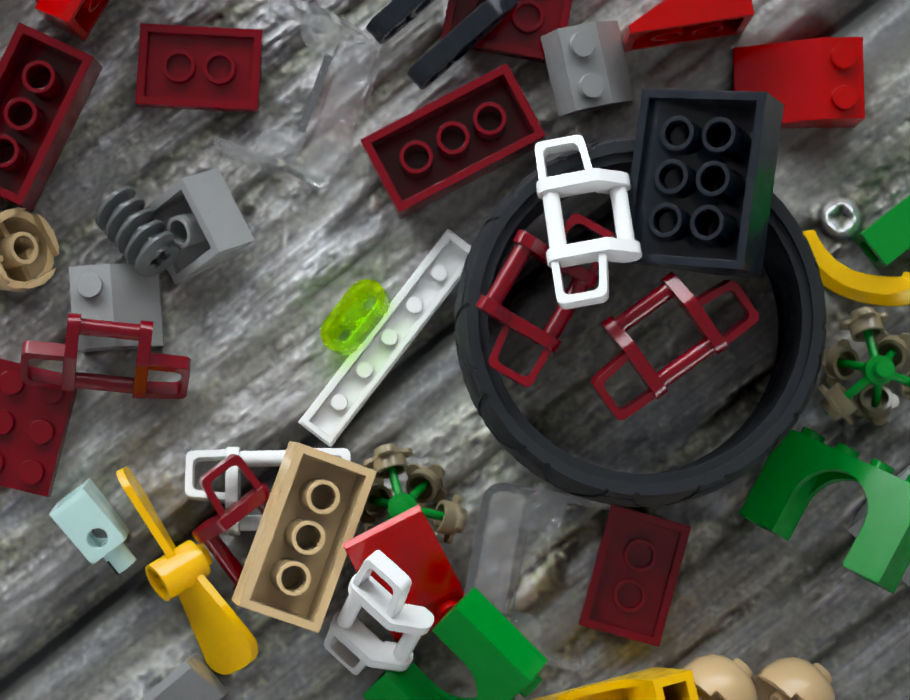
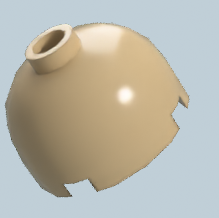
(25, 250)
(722, 678)
(793, 680)

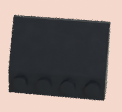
(704, 179)

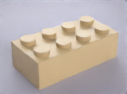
(301, 536)

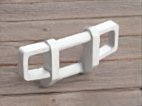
(601, 250)
(267, 458)
(357, 645)

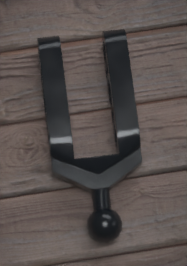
(452, 46)

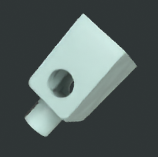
(87, 510)

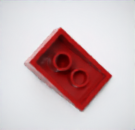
(687, 21)
(812, 77)
(417, 552)

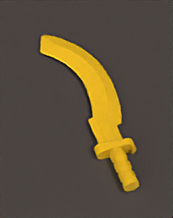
(858, 285)

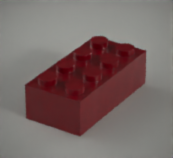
(40, 102)
(453, 141)

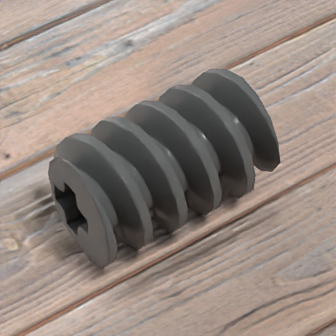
(136, 232)

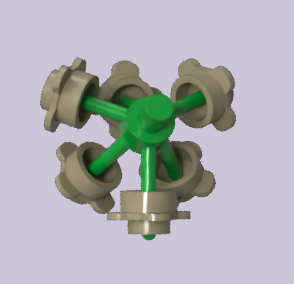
(886, 356)
(422, 487)

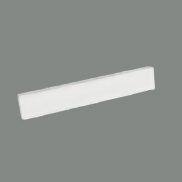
(388, 341)

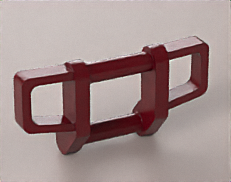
(549, 337)
(711, 343)
(136, 385)
(209, 530)

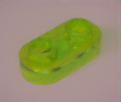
(352, 316)

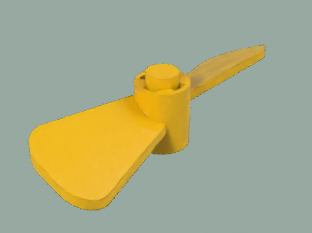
(183, 572)

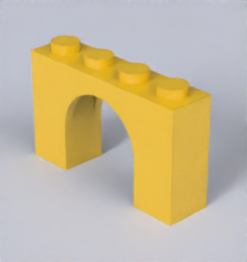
(647, 684)

